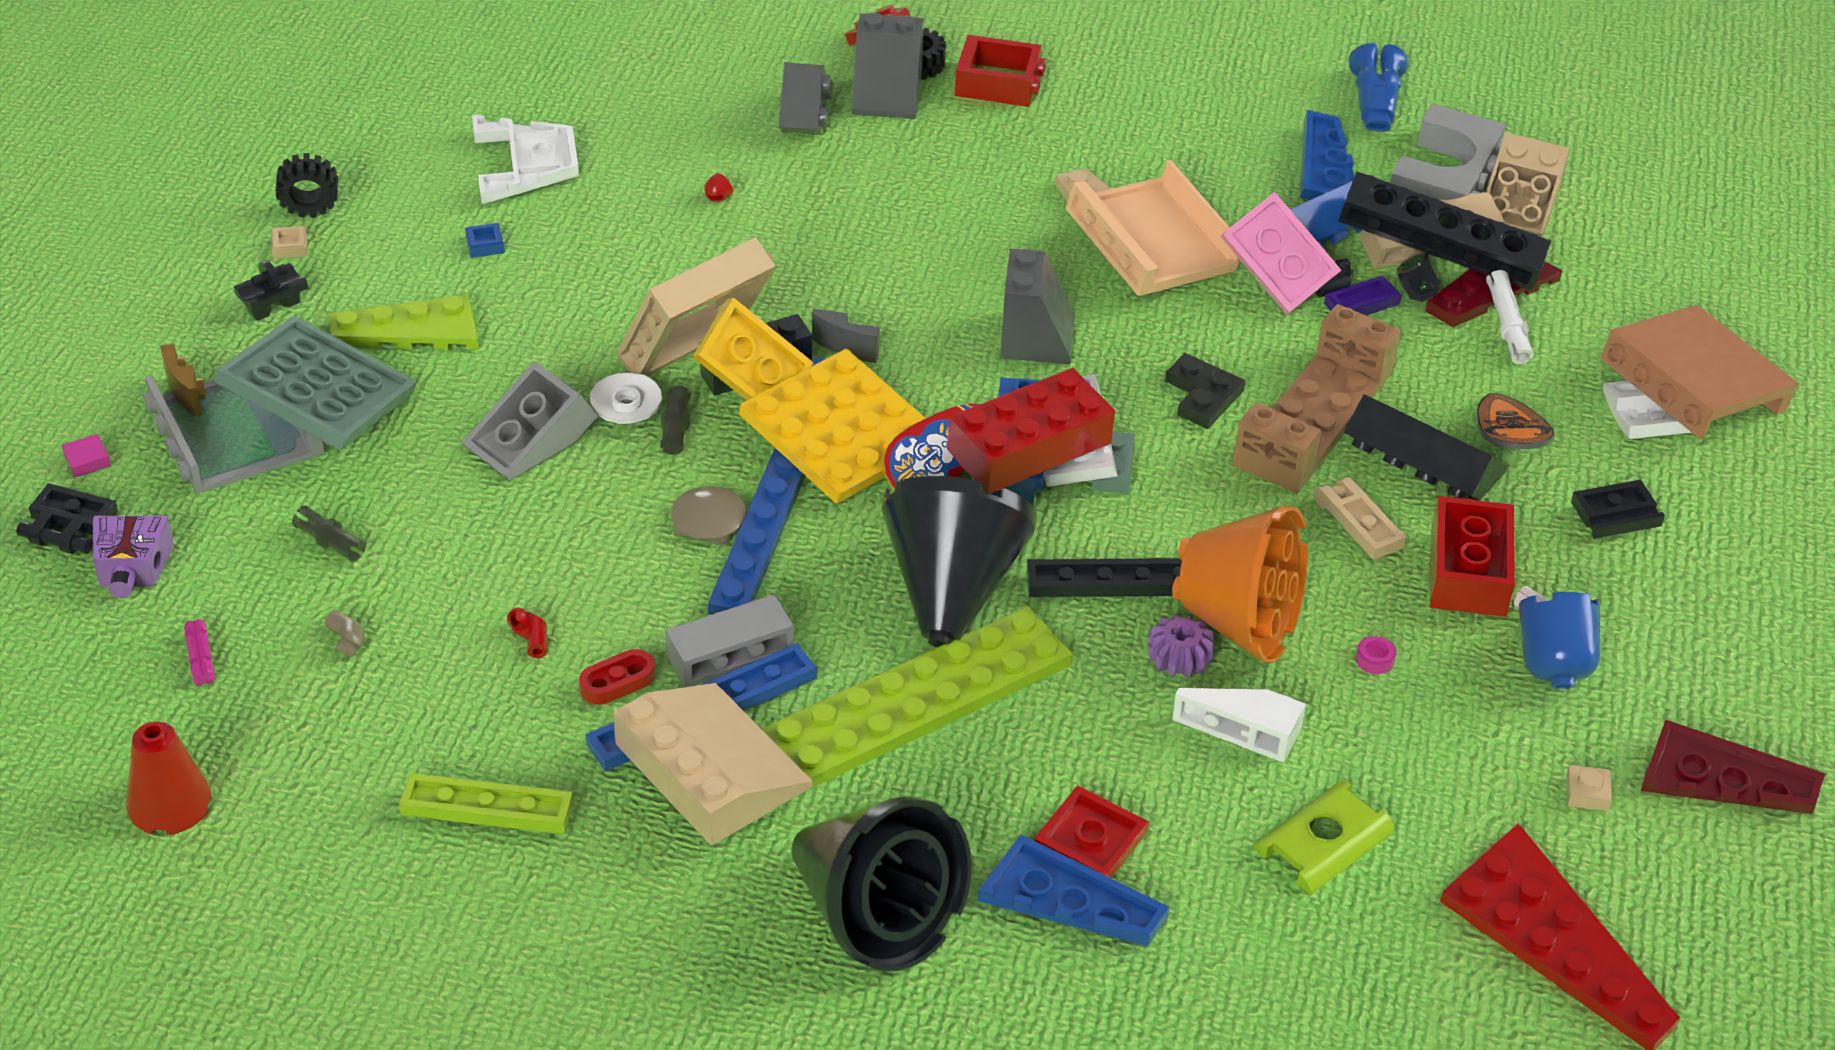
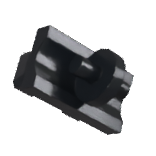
(269, 287)

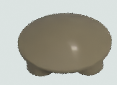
(708, 514)

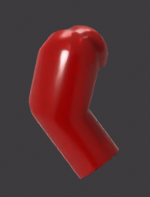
(530, 628)

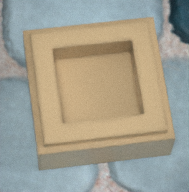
(289, 242)

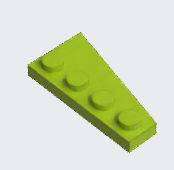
(427, 321)

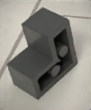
(804, 98)

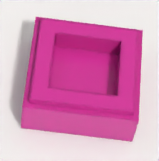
(86, 455)

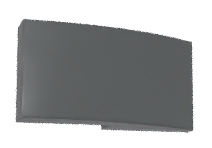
(836, 334)

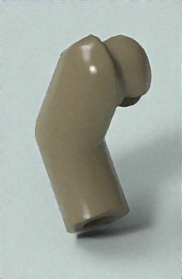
(350, 630)

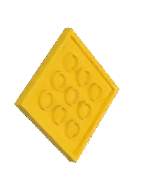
(832, 423)

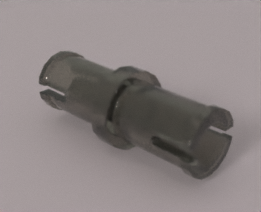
(675, 420)
(329, 533)

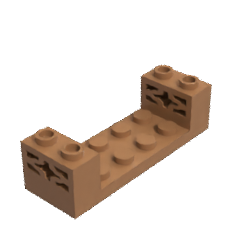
(1310, 418)

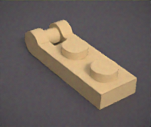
(1360, 517)

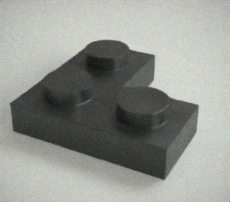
(1208, 387)

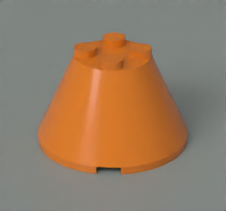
(1247, 579)

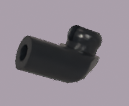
(1340, 281)

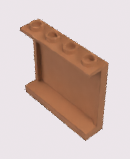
(1696, 368)

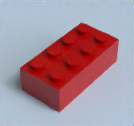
(1030, 430)

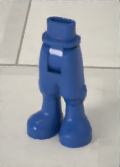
(1378, 92)

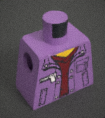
(130, 551)

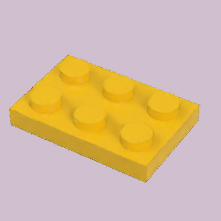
(748, 352)

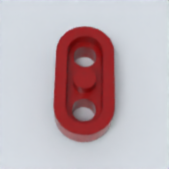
(617, 676)

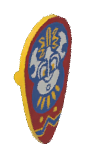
(923, 449)

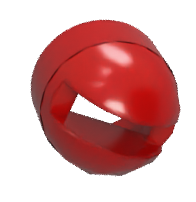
(718, 188)

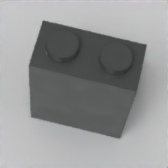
(887, 65)
(1035, 311)

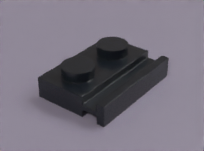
(1617, 509)

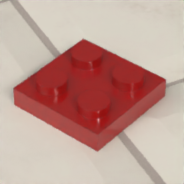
(1093, 831)

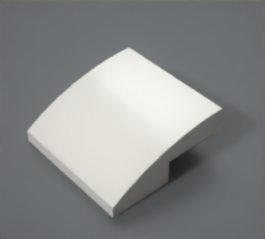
(1637, 413)

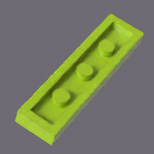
(486, 803)

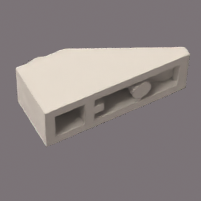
(1245, 717)

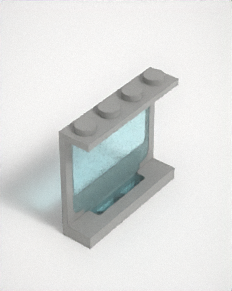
(228, 439)

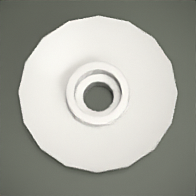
(625, 398)

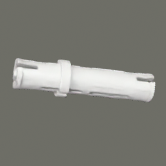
(1512, 326)

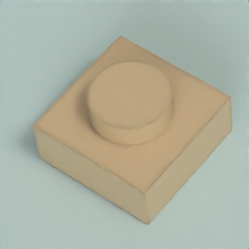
(1588, 788)

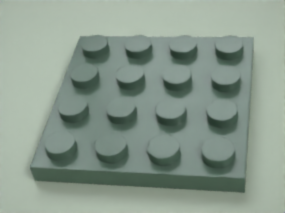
(315, 382)

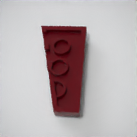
(1470, 295)
(1722, 771)

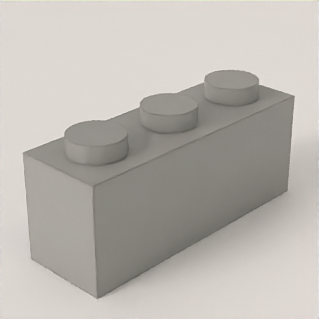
(728, 640)

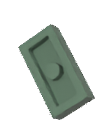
(1122, 449)

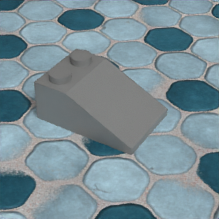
(530, 423)

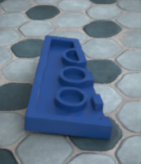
(1323, 156)
(1067, 892)

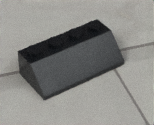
(1423, 448)

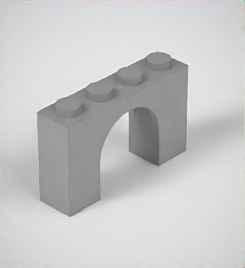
(1458, 135)

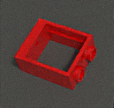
(997, 85)

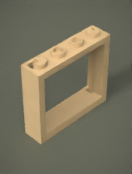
(657, 334)

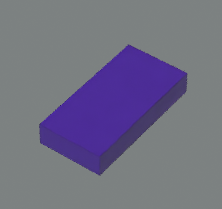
(1365, 297)

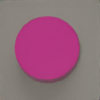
(1375, 655)

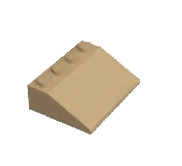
(707, 758)

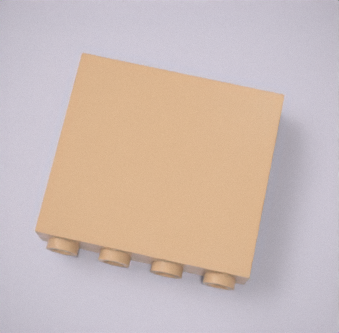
(1155, 231)

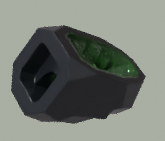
(1419, 277)

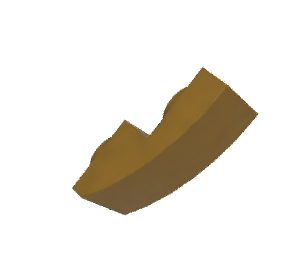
(182, 380)

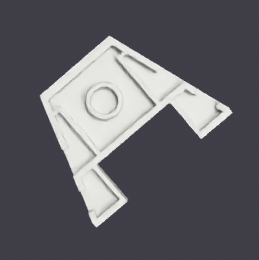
(539, 156)

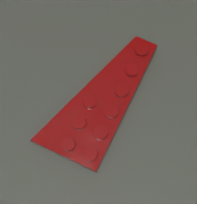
(1541, 919)

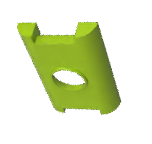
(1320, 858)

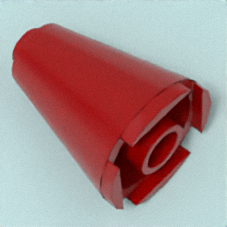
(164, 782)

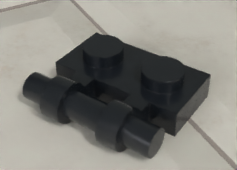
(66, 509)

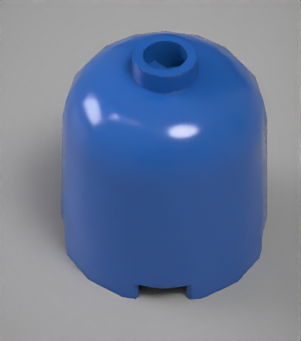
(1561, 637)

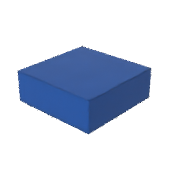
(484, 240)

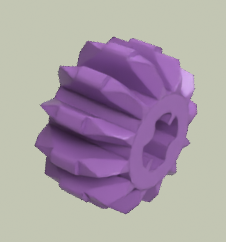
(1181, 646)

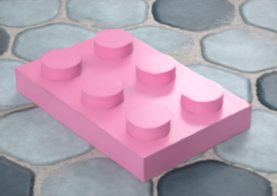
(1280, 253)

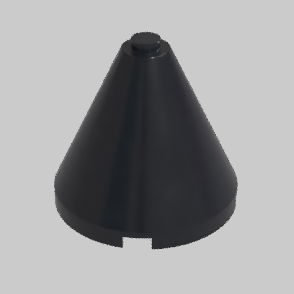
(953, 547)
(887, 878)

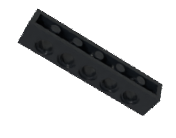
(1444, 230)

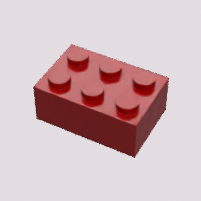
(1472, 556)

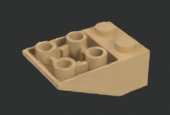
(1527, 181)

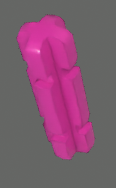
(199, 652)

